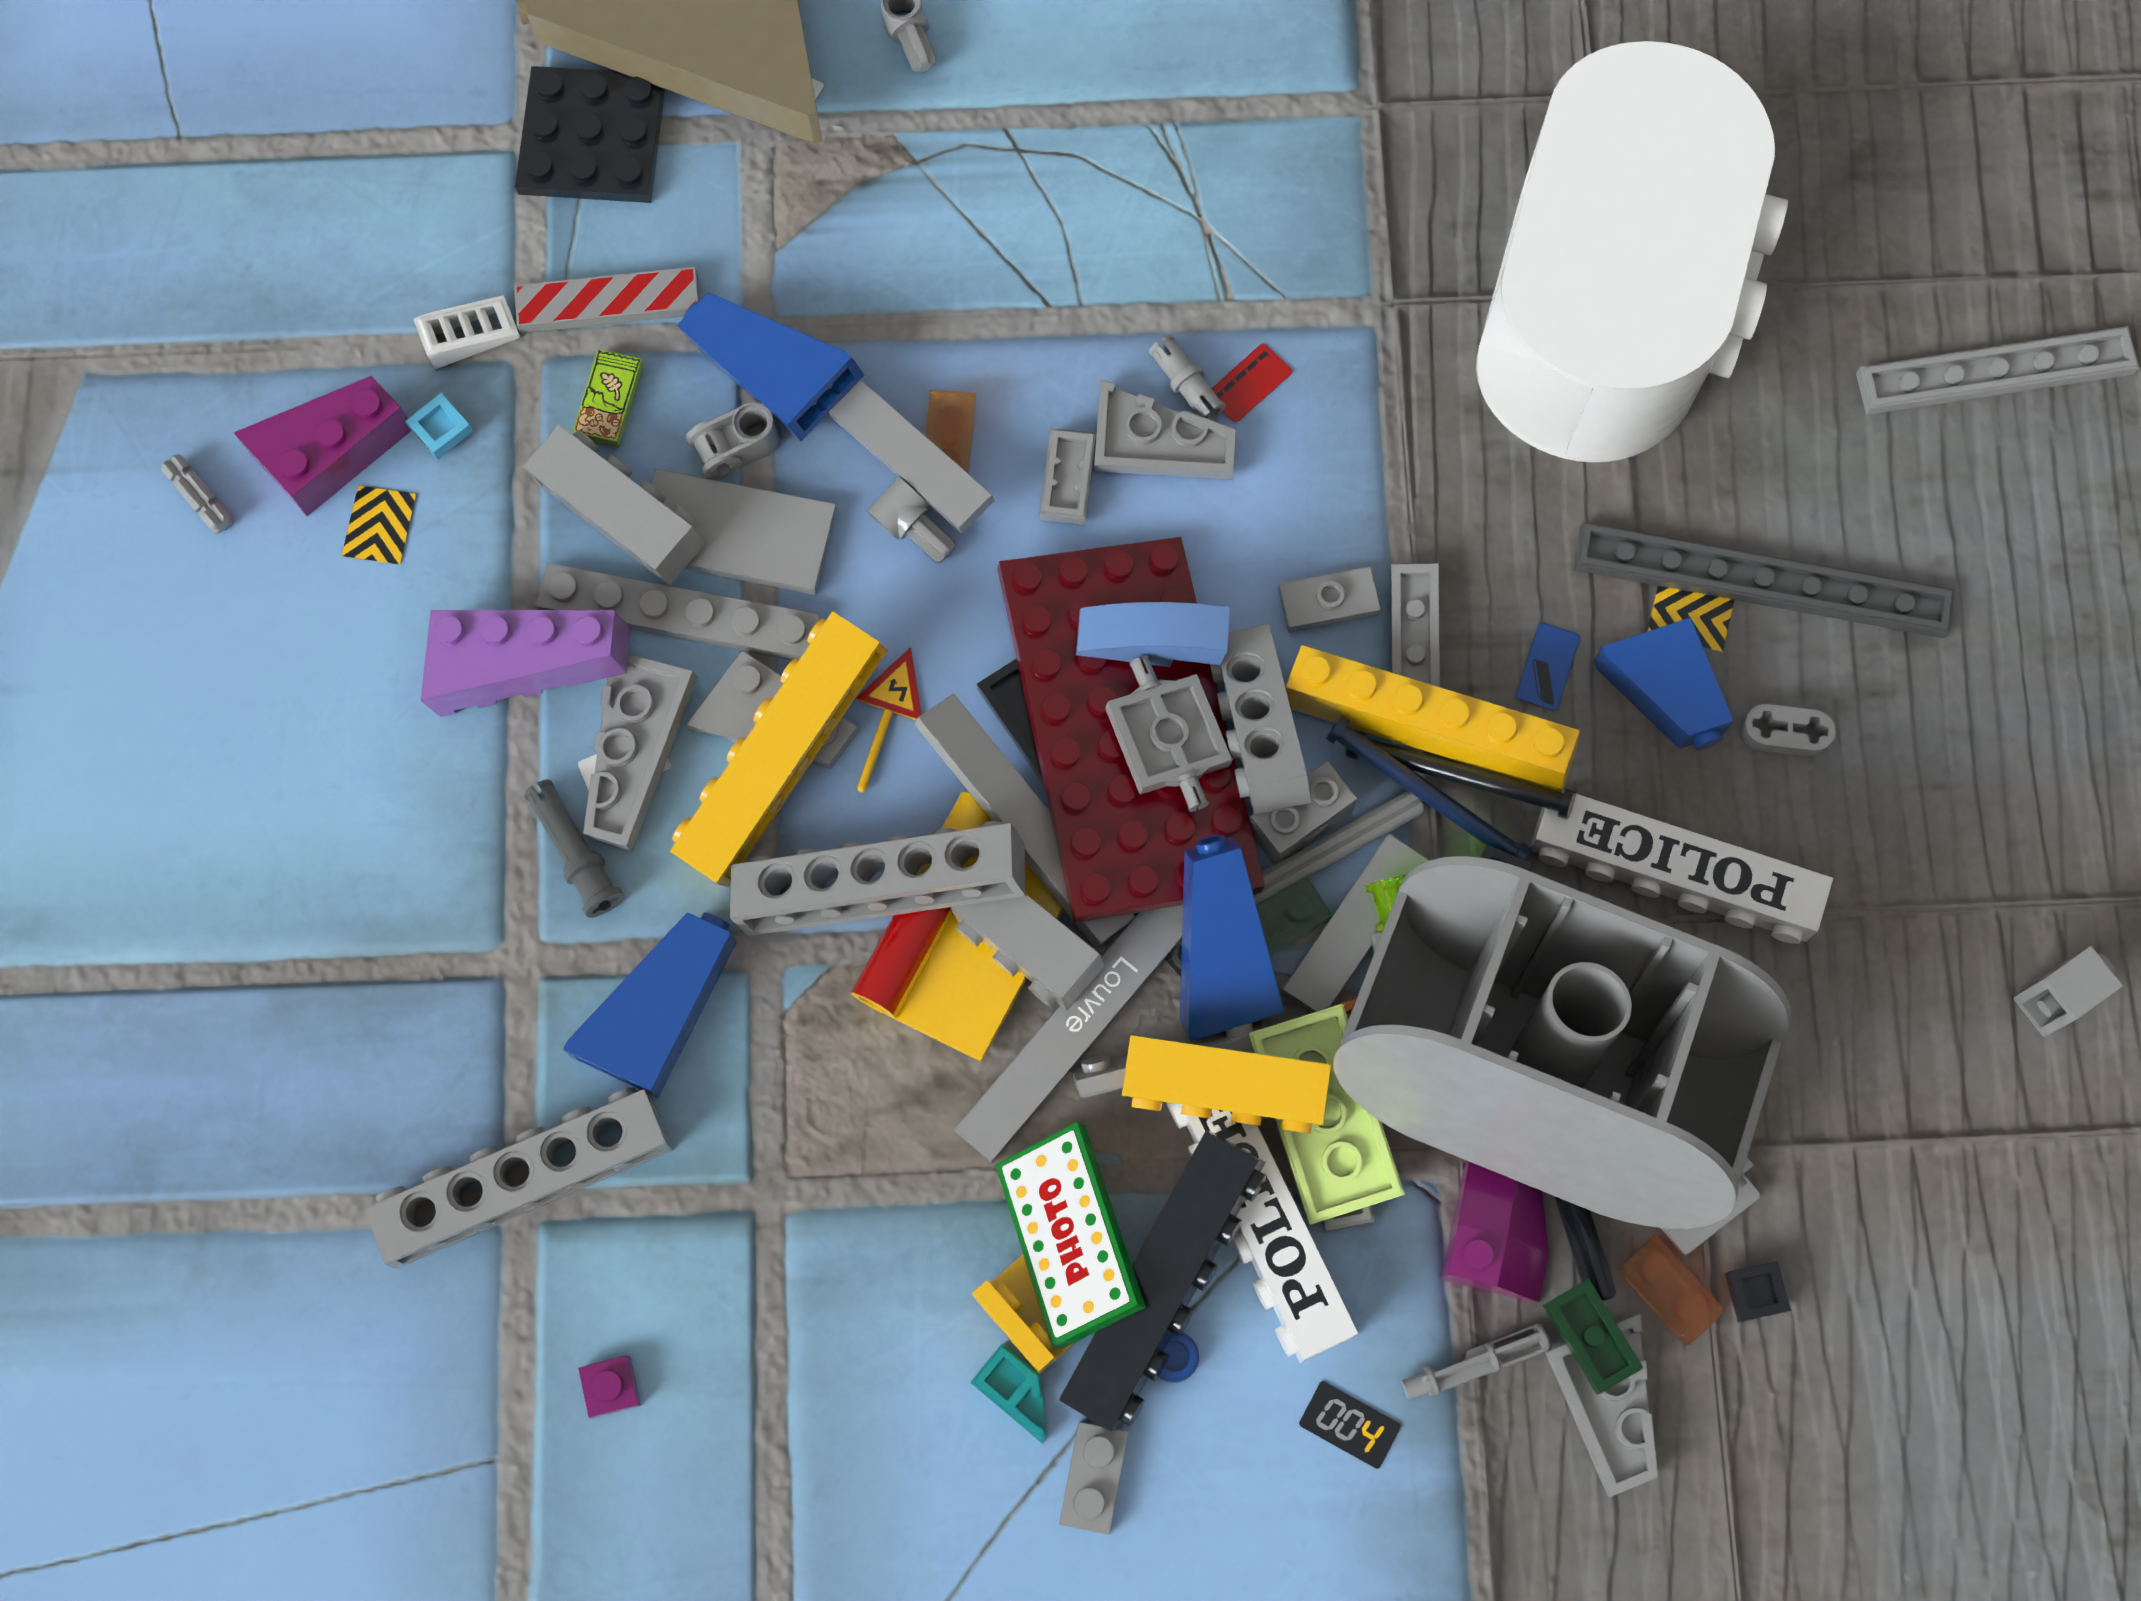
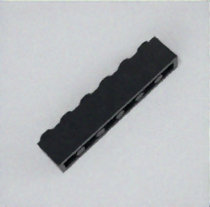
(1168, 1272)

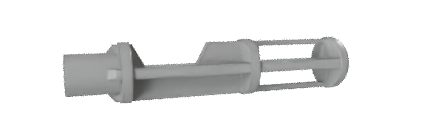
(1477, 1363)

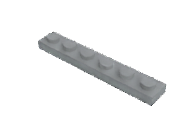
(680, 611)

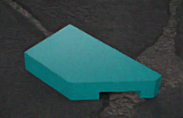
(1014, 1389)

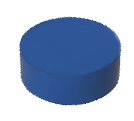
(1182, 1359)

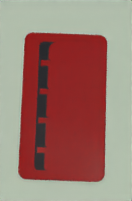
(1251, 382)

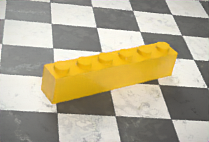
(1432, 719)
(778, 748)

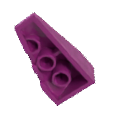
(1497, 1236)

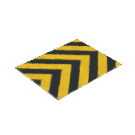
(378, 525)
(1707, 612)

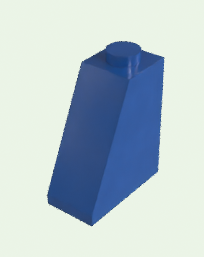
(1669, 683)

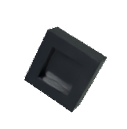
(1757, 1291)

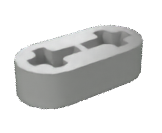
(1788, 719)

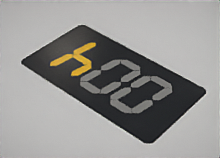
(1349, 1425)

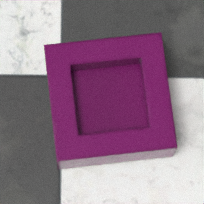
(609, 1386)

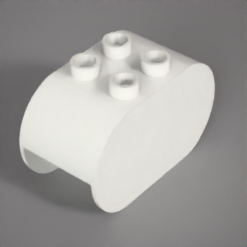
(1631, 252)

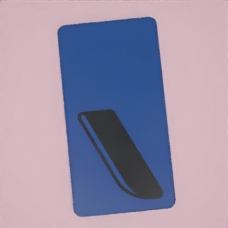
(1547, 666)

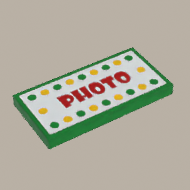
(1069, 1236)

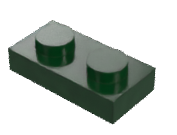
(1593, 1336)

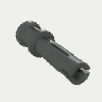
(582, 866)

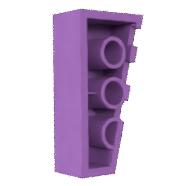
(511, 653)

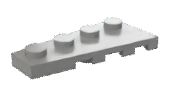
(633, 745)

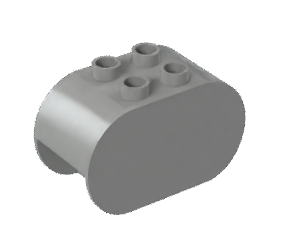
(1564, 1042)

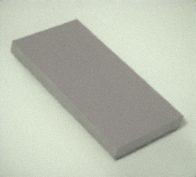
(753, 531)

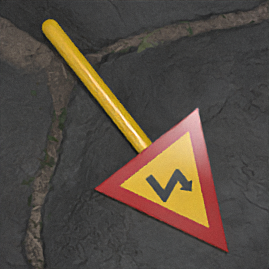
(895, 693)

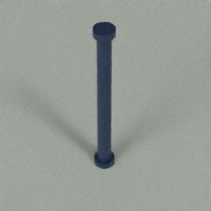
(1423, 789)

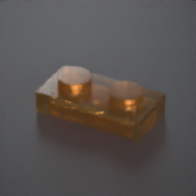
(952, 424)
(1671, 1290)

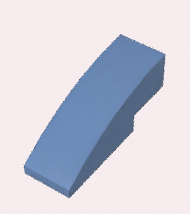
(1155, 630)

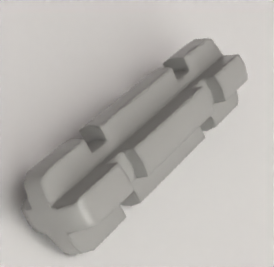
(197, 493)

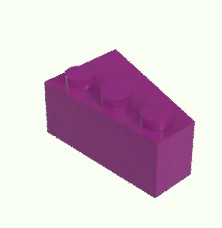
(326, 441)

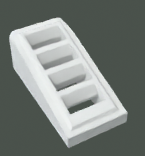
(457, 349)

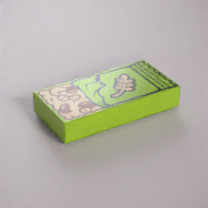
(609, 397)

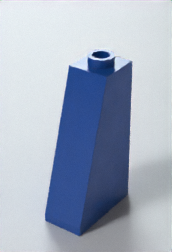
(771, 362)
(1224, 949)
(655, 1008)

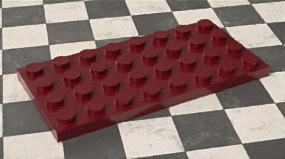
(1113, 844)

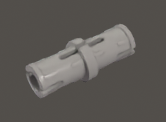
(1186, 378)

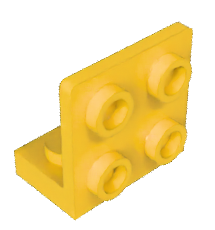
(1016, 1311)

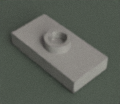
(1067, 476)
(1329, 599)

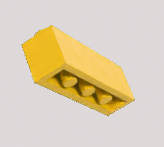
(1226, 1081)

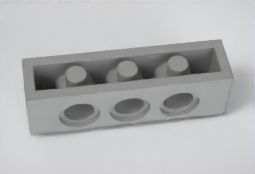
(1252, 692)

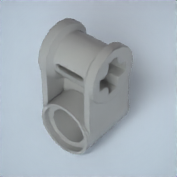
(730, 439)

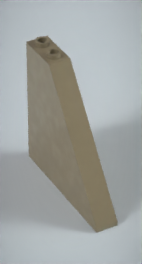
(718, 52)

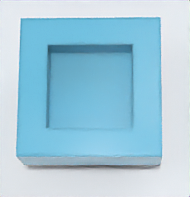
(439, 426)

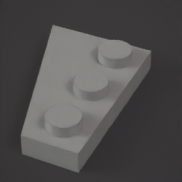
(1156, 440)
(737, 696)
(1614, 1423)

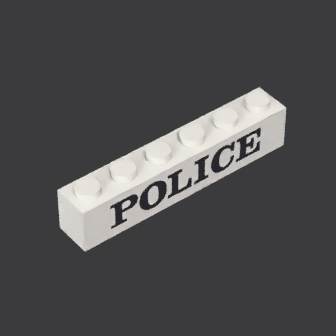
(1684, 867)
(1280, 1248)

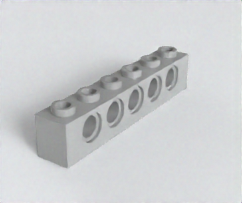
(806, 904)
(394, 1213)

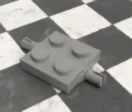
(1168, 733)

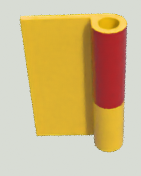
(936, 977)

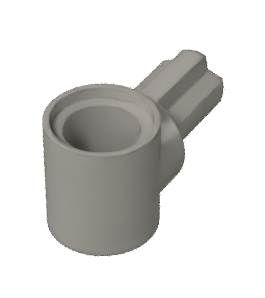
(909, 31)
(904, 513)

